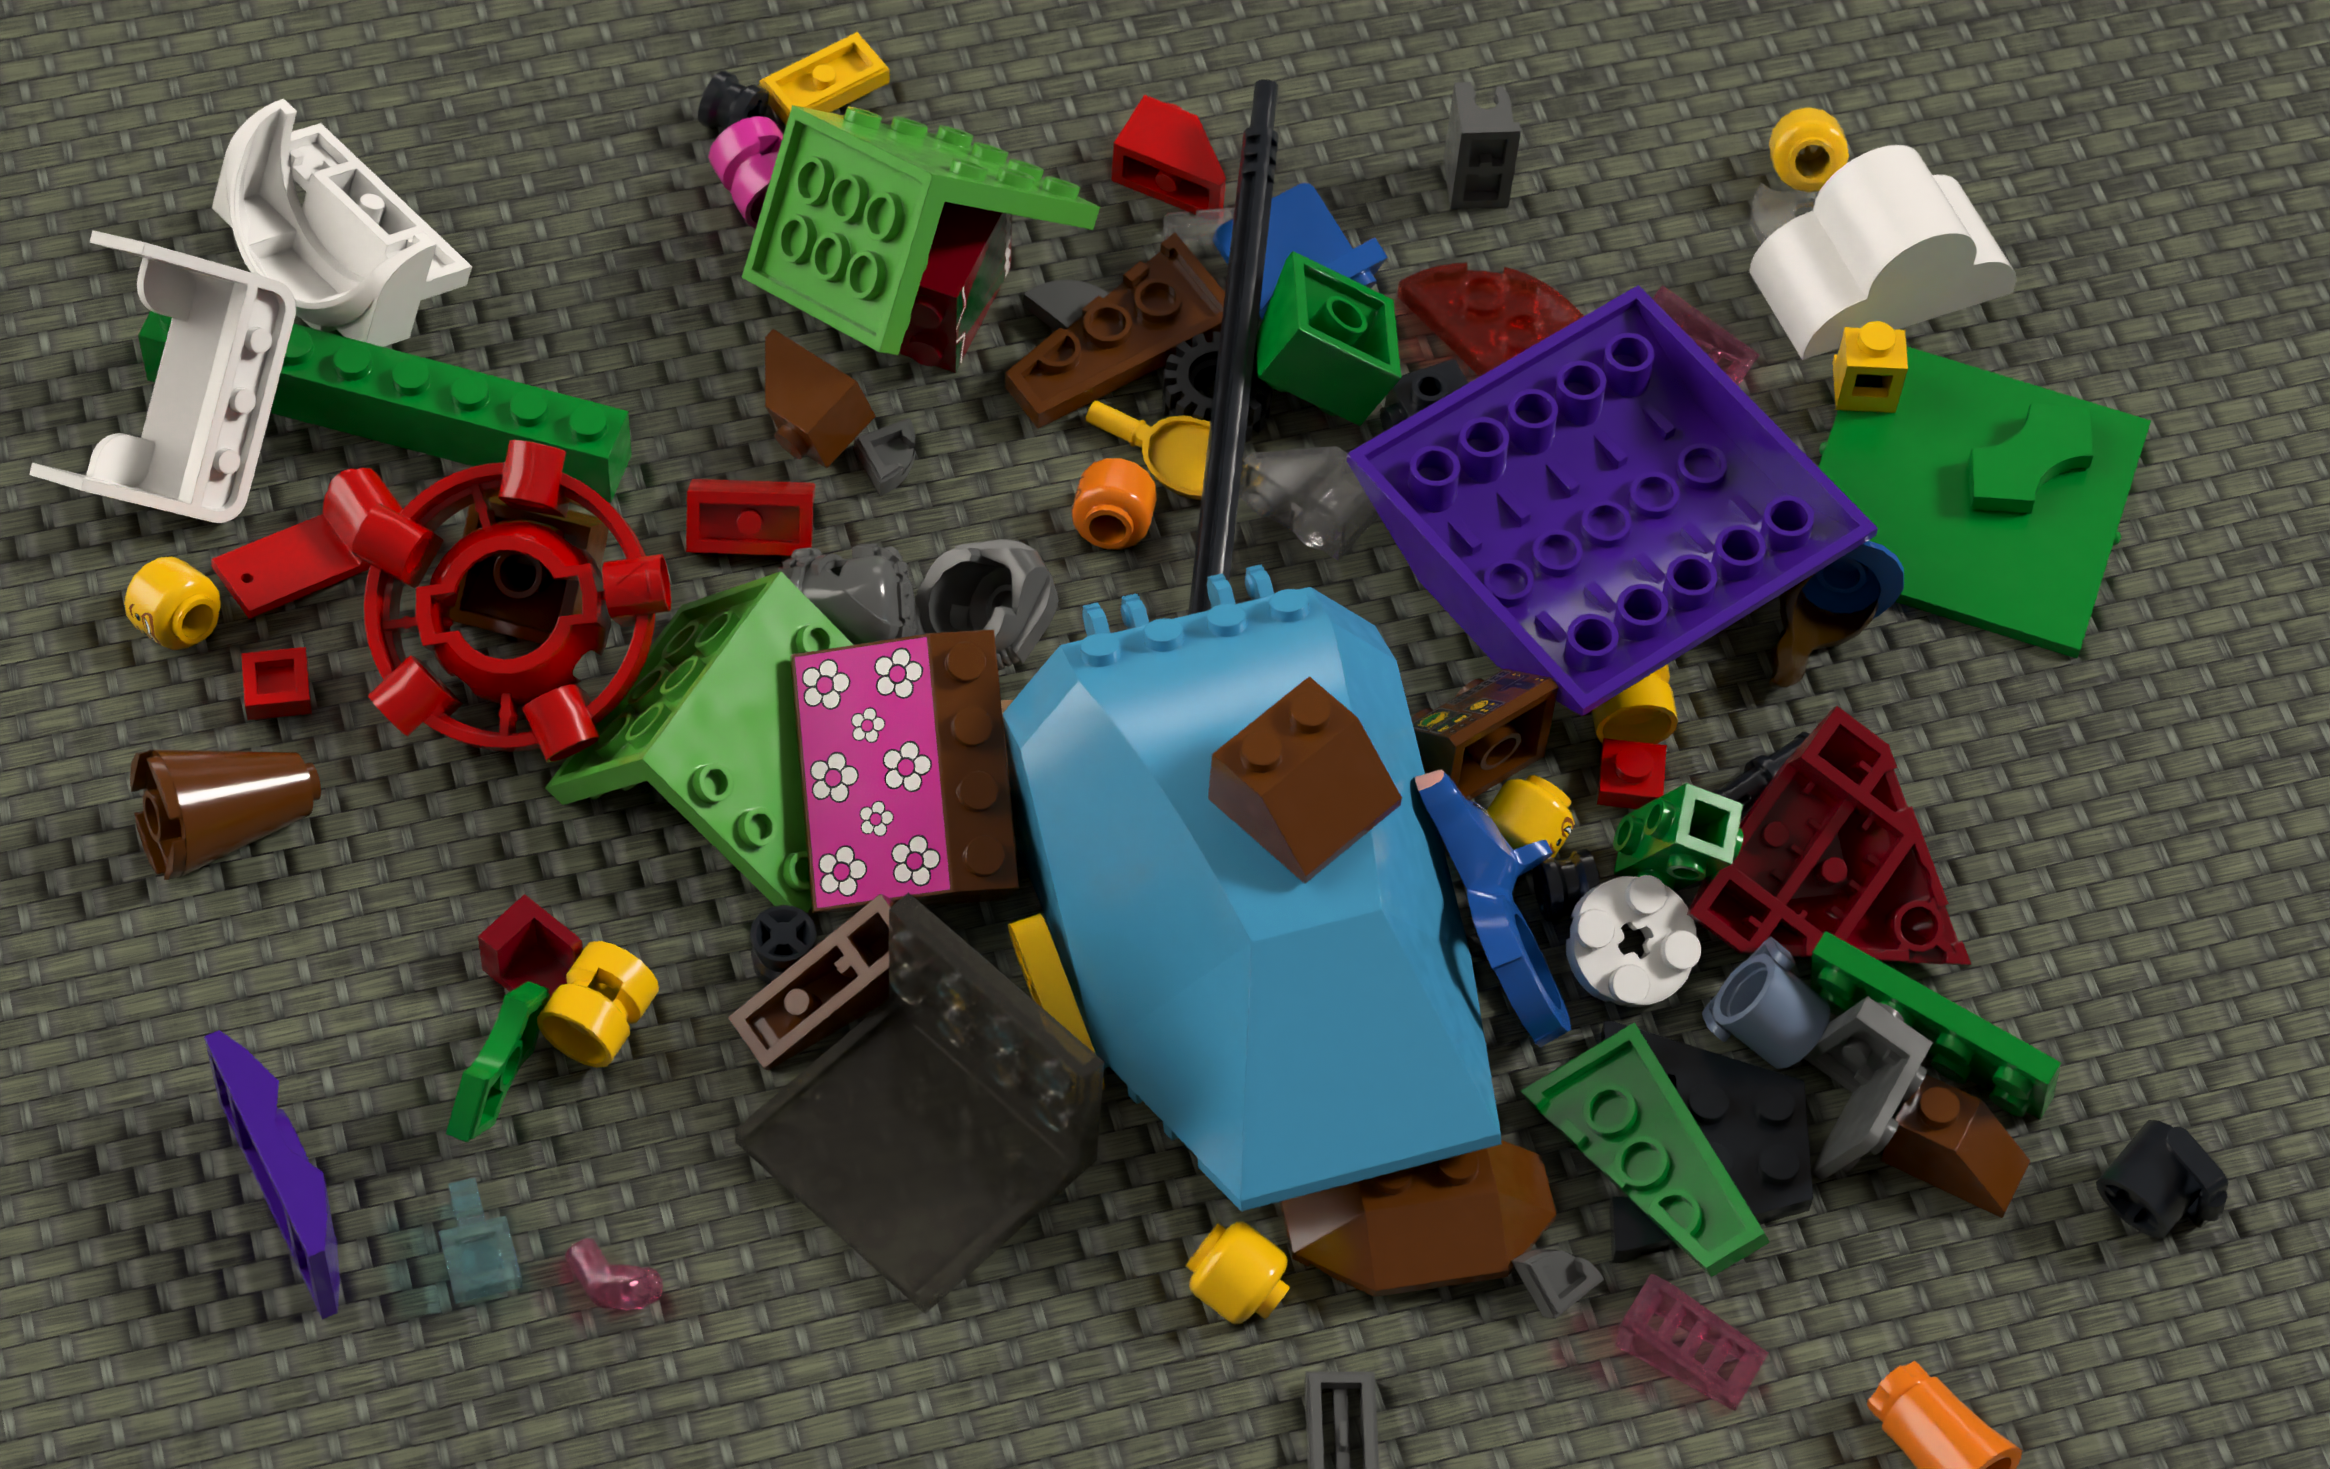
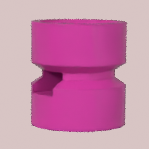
(745, 162)

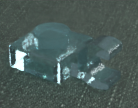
(478, 1250)

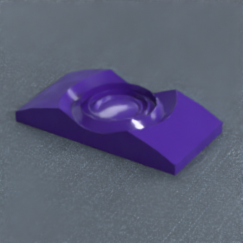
(280, 1166)

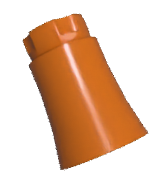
(1936, 1425)

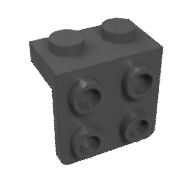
(1881, 1065)

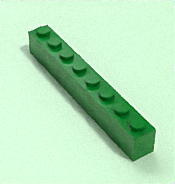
(432, 405)

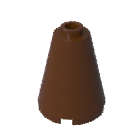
(216, 802)

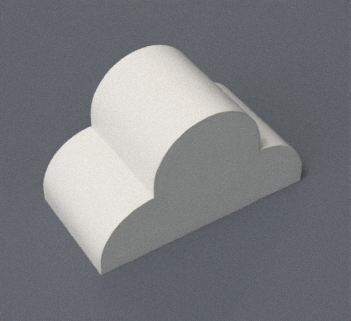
(1879, 248)

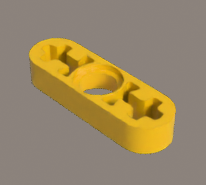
(1046, 975)

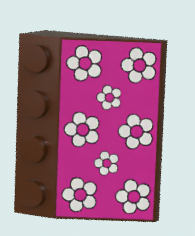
(904, 771)

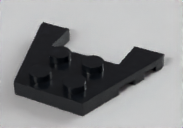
(1751, 1122)

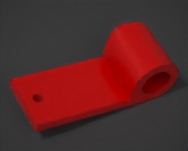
(308, 553)

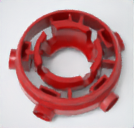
(543, 681)

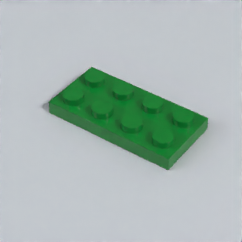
(1962, 1042)

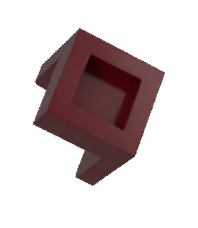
(528, 947)

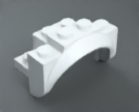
(351, 249)

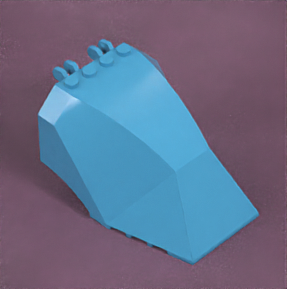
(1253, 1013)

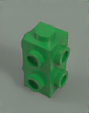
(1679, 837)

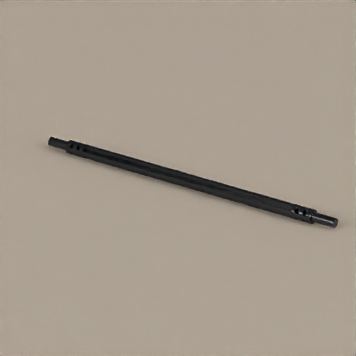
(1236, 347)

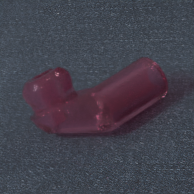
(612, 1284)

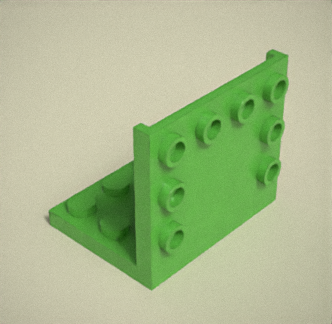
(860, 208)
(719, 730)

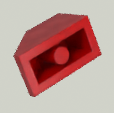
(1168, 157)

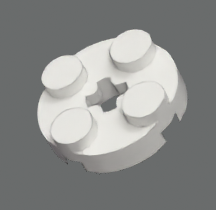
(1668, 947)

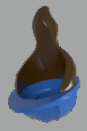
(1834, 607)

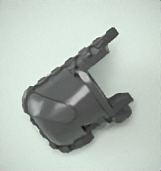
(860, 595)

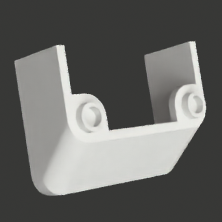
(208, 391)

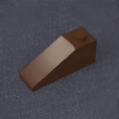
(822, 989)

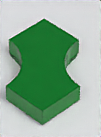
(2049, 444)
(494, 1069)

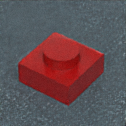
(276, 683)
(1630, 773)

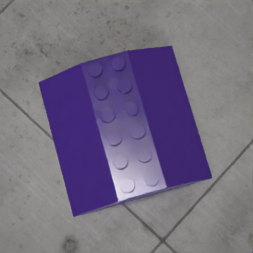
(1603, 503)

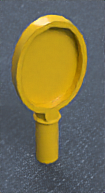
(1170, 448)

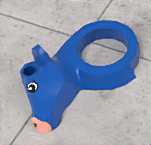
(1489, 875)

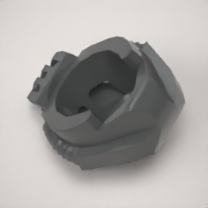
(989, 588)

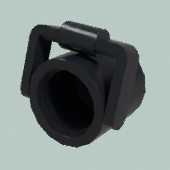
(2161, 1179)

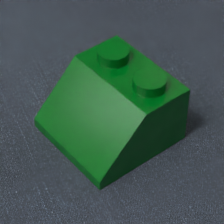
(1328, 340)

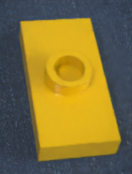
(827, 78)

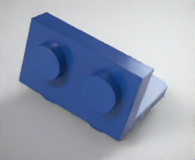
(1306, 226)

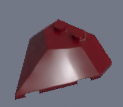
(1833, 855)

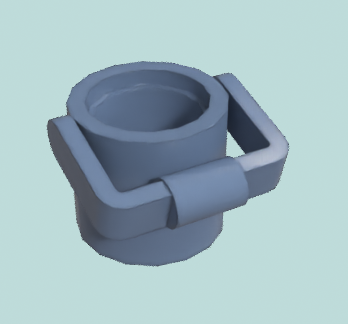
(1769, 1008)

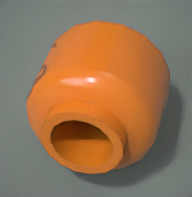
(1114, 503)

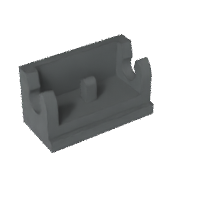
(1480, 150)

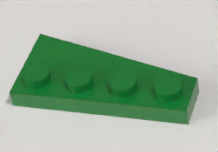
(1643, 1138)

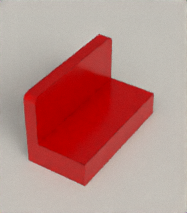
(749, 516)

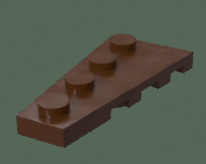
(1120, 335)

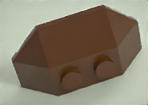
(1426, 1222)

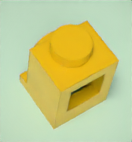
(1870, 351)

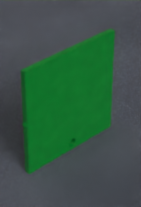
(1984, 568)

